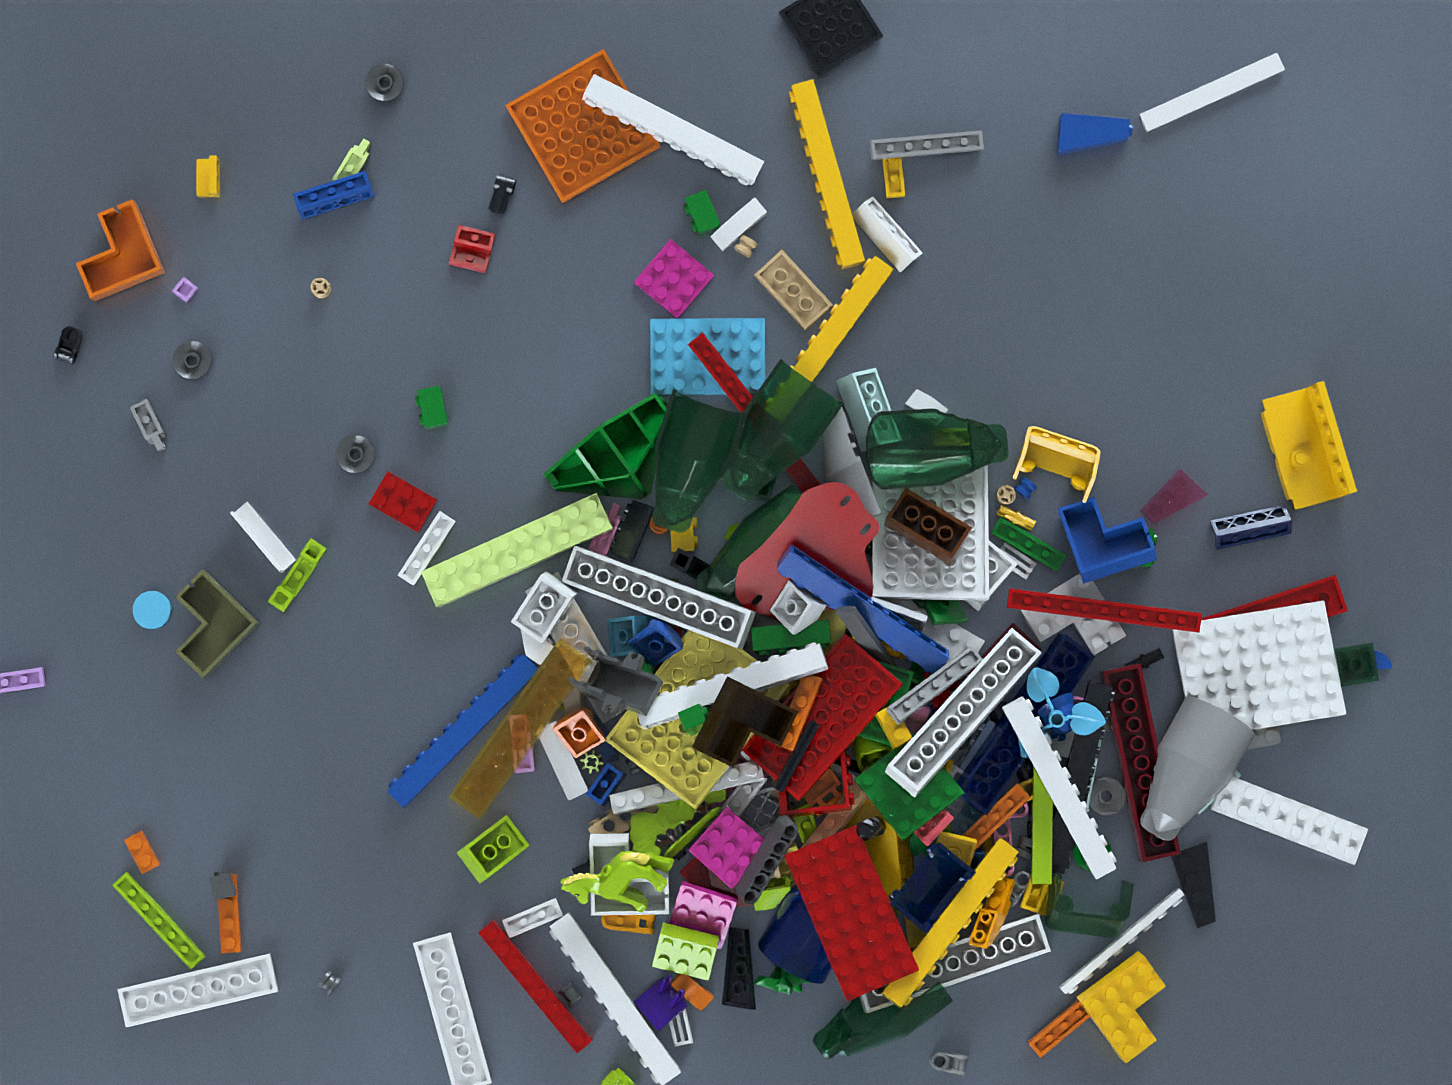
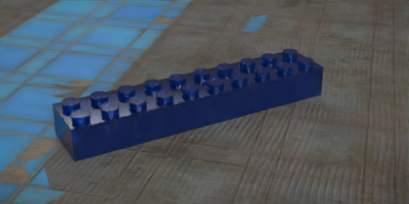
(1000, 752)

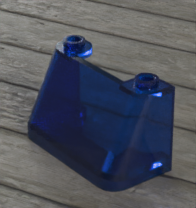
(931, 887)

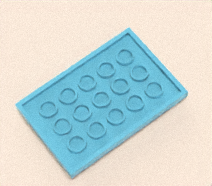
(678, 368)

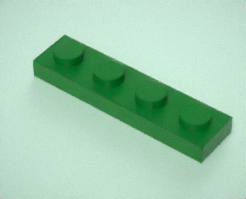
(1028, 544)

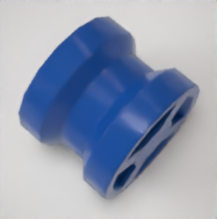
(1025, 488)

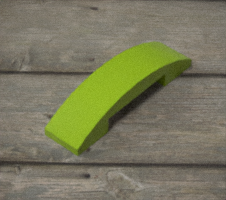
(298, 575)

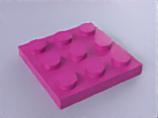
(674, 279)
(727, 847)
(703, 910)

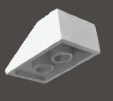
(999, 569)
(544, 606)

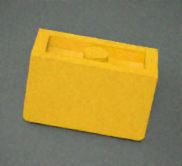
(208, 177)

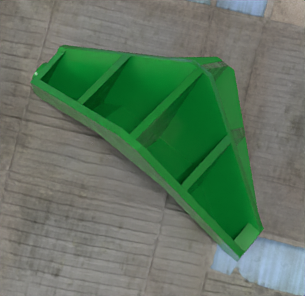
(615, 456)

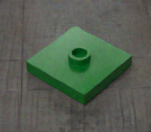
(944, 611)

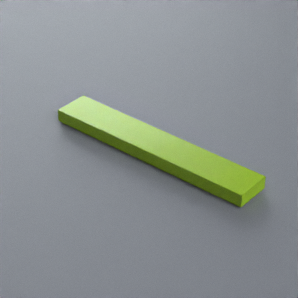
(1041, 833)
(159, 920)

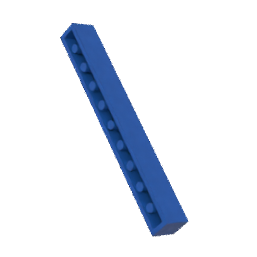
(884, 623)
(458, 735)

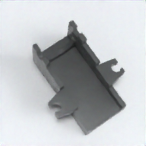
(620, 683)

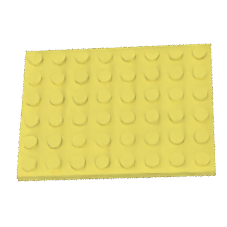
(667, 748)

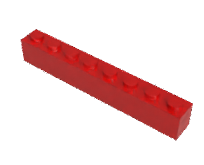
(535, 986)

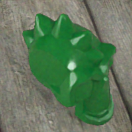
(781, 981)

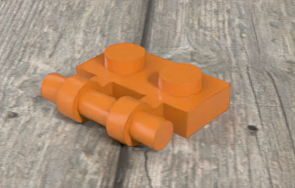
(822, 787)

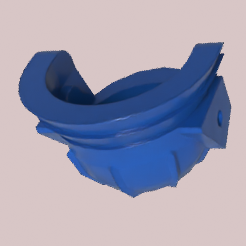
(1064, 704)

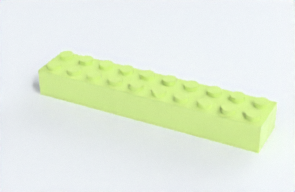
(517, 550)

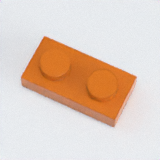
(142, 852)

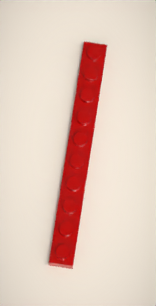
(741, 397)
(1104, 610)

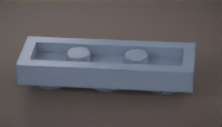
(974, 744)

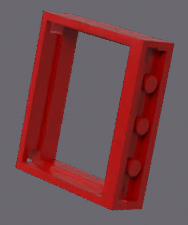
(849, 798)

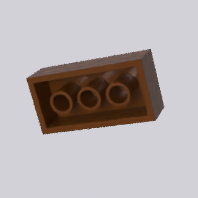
(927, 526)

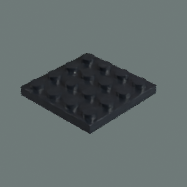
(830, 30)

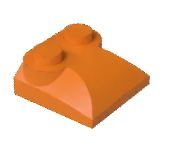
(579, 731)

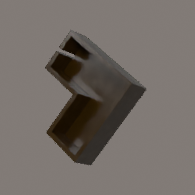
(737, 714)

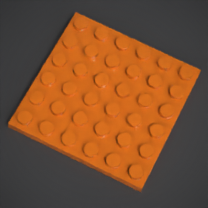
(573, 140)

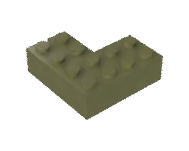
(222, 627)

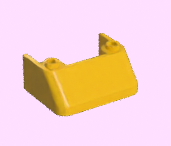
(1061, 456)

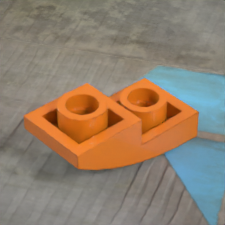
(694, 992)

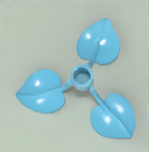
(1084, 717)

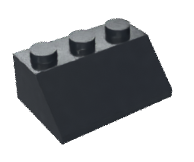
(631, 530)

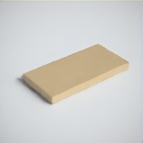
(793, 290)

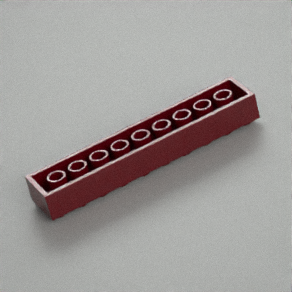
(1136, 753)

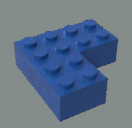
(1102, 550)

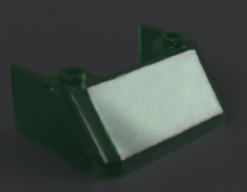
(1061, 918)

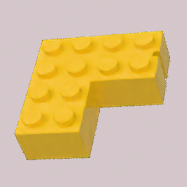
(1113, 1004)

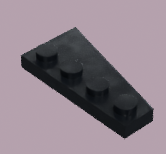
(1195, 879)
(738, 978)

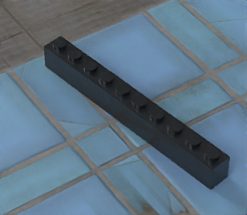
(1080, 767)

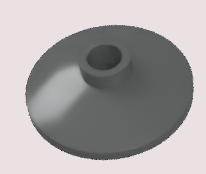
(382, 73)
(185, 353)
(345, 452)

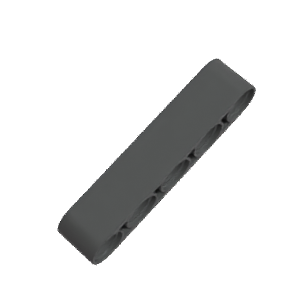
(766, 859)

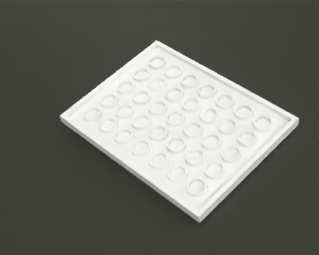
(910, 572)
(1264, 665)

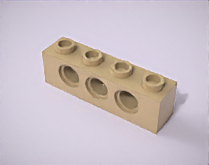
(621, 826)

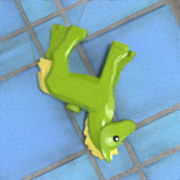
(616, 876)

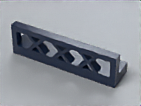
(1253, 529)

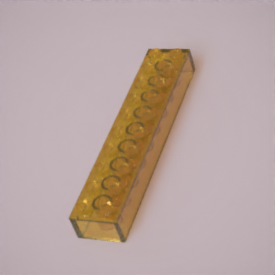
(520, 728)

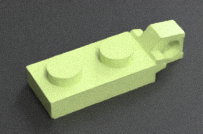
(353, 161)

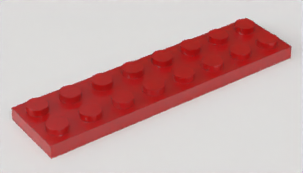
(1320, 590)

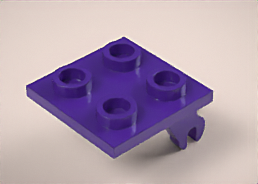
(661, 1003)

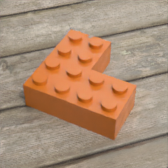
(129, 259)

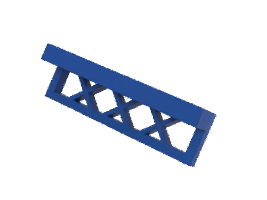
(333, 195)

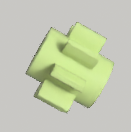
(591, 767)

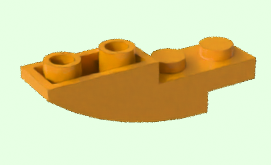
(992, 915)

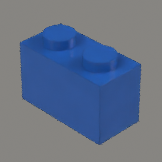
(606, 784)

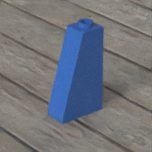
(1089, 132)

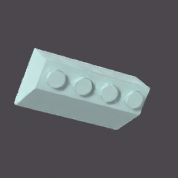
(862, 399)

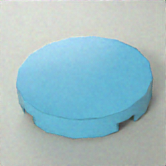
(152, 610)

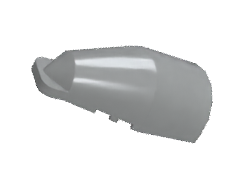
(844, 464)
(1193, 765)

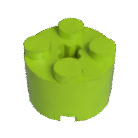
(868, 752)

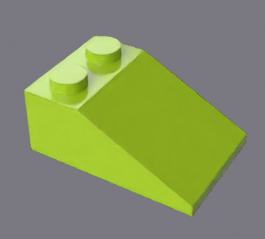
(493, 849)

